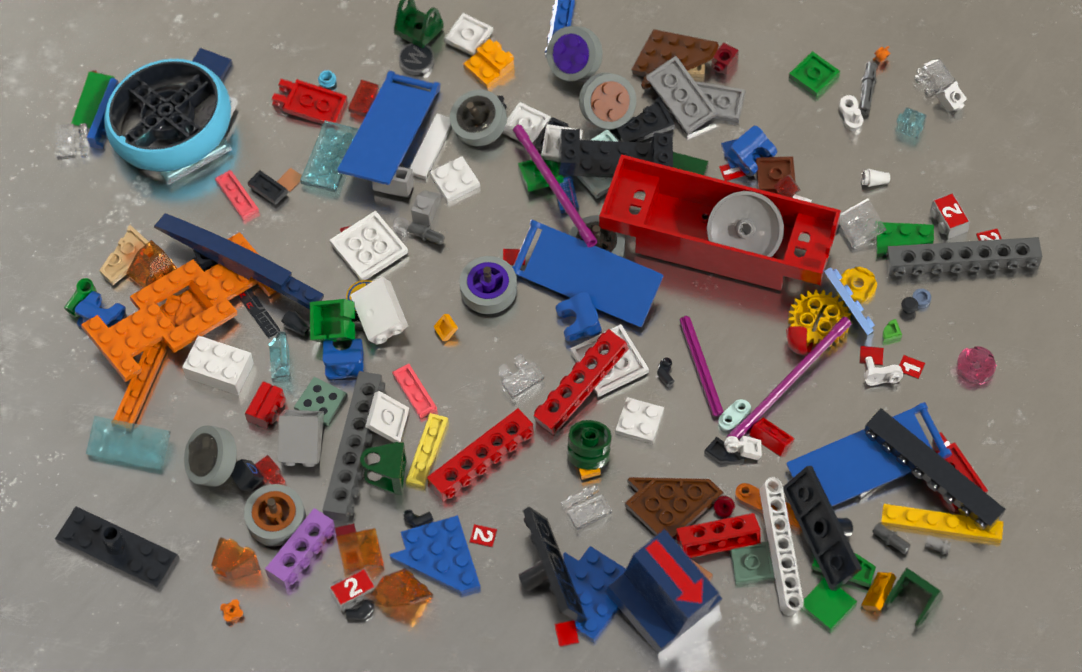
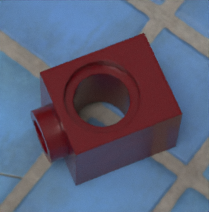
(725, 59)

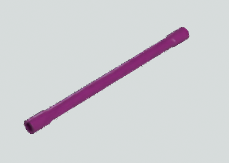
(585, 232)
(836, 331)

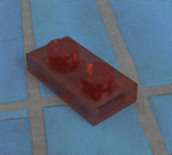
(363, 98)

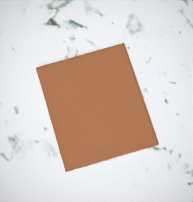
(290, 179)

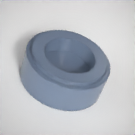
(923, 297)

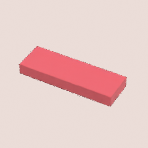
(236, 195)
(414, 391)

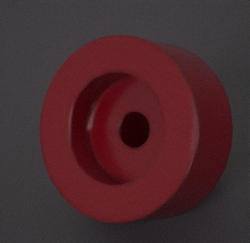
(724, 506)

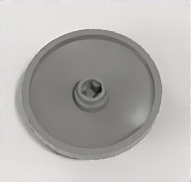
(746, 223)

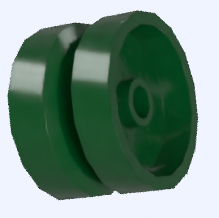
(589, 444)

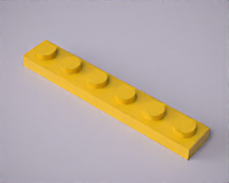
(938, 523)

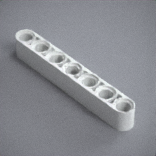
(777, 554)

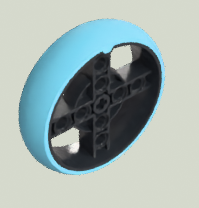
(167, 115)

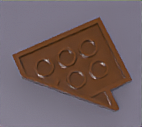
(665, 45)
(670, 501)

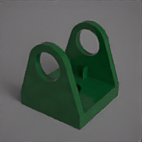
(411, 18)
(390, 467)
(907, 577)

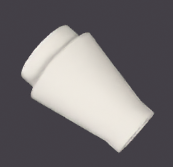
(873, 177)

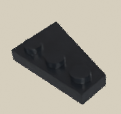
(652, 120)

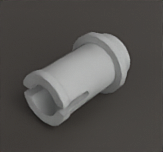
(938, 544)

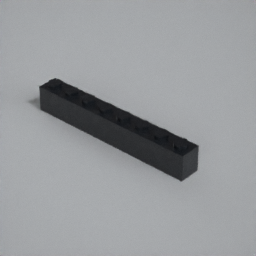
(934, 470)

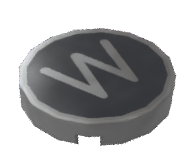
(416, 59)

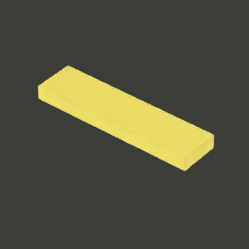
(427, 450)

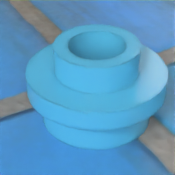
(327, 75)

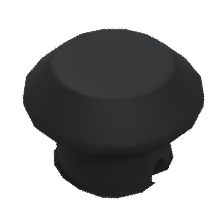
(909, 305)

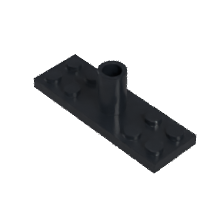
(822, 528)
(117, 548)
(550, 567)

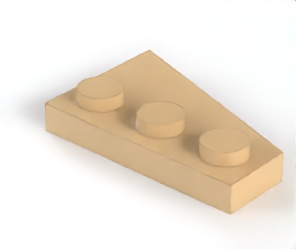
(121, 259)

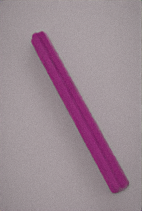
(701, 366)

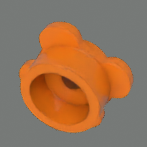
(881, 54)
(231, 616)

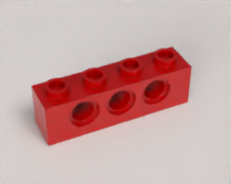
(719, 535)

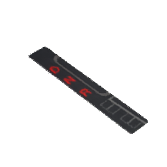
(259, 313)

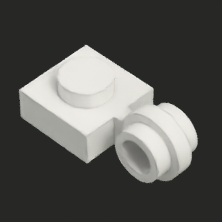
(748, 446)

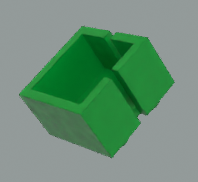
(332, 320)

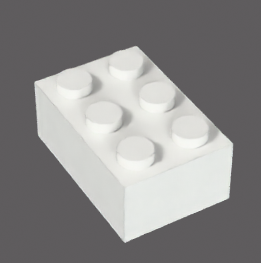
(218, 365)

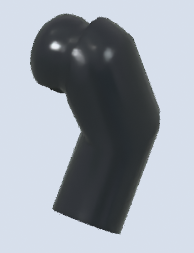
(663, 371)
(415, 520)
(362, 612)

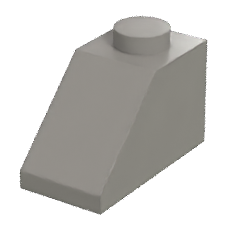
(425, 207)

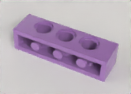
(301, 537)

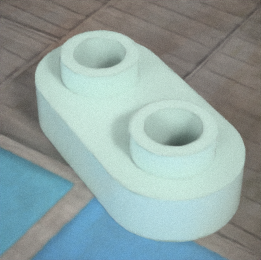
(734, 414)

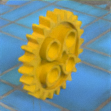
(802, 311)

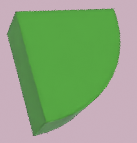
(891, 331)

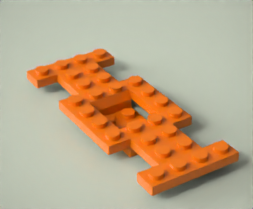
(204, 310)

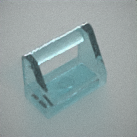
(280, 358)

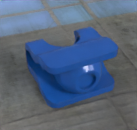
(747, 144)
(90, 308)
(587, 319)
(343, 363)

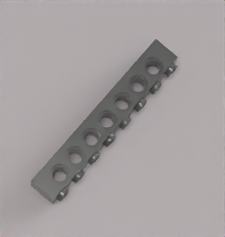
(970, 249)
(340, 510)

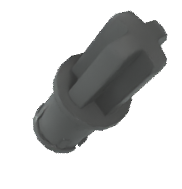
(426, 233)
(891, 538)

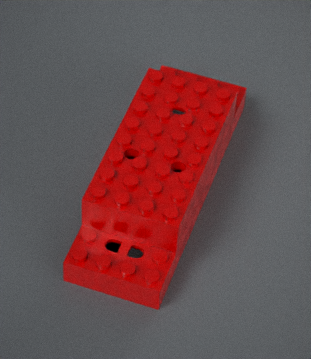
(674, 231)

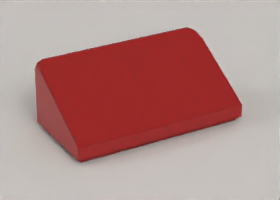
(771, 436)

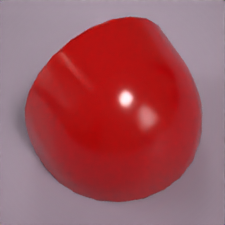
(797, 340)

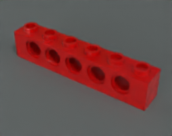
(580, 391)
(483, 445)

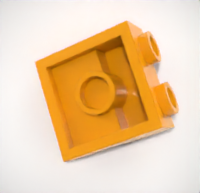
(489, 63)

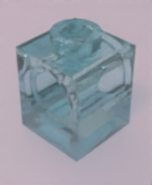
(911, 129)

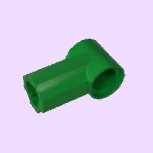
(79, 295)

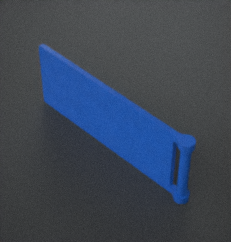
(388, 129)
(574, 268)
(860, 464)

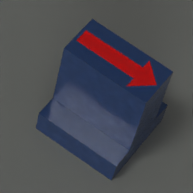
(663, 592)

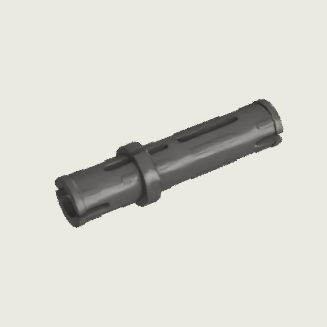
(868, 81)

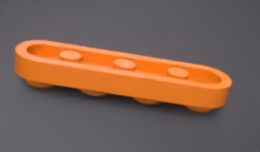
(753, 501)

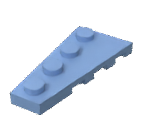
(855, 307)

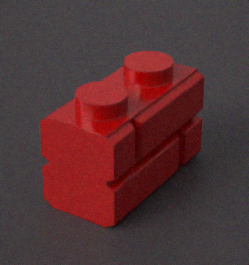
(265, 405)

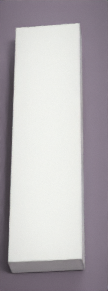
(431, 146)

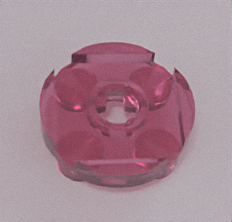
(976, 375)

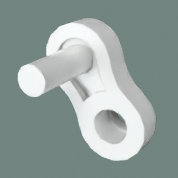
(852, 115)
(877, 376)

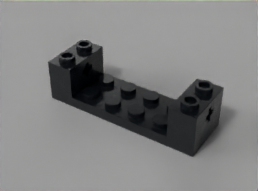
(601, 158)

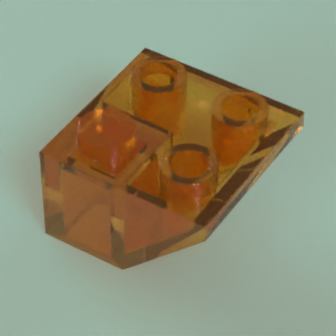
(150, 265)
(360, 551)
(233, 560)
(400, 589)

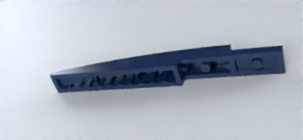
(238, 259)

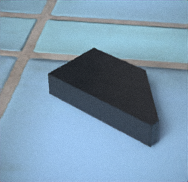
(719, 454)

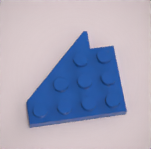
(439, 554)
(590, 579)

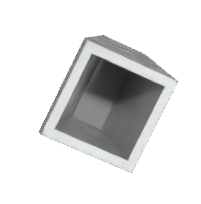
(300, 437)

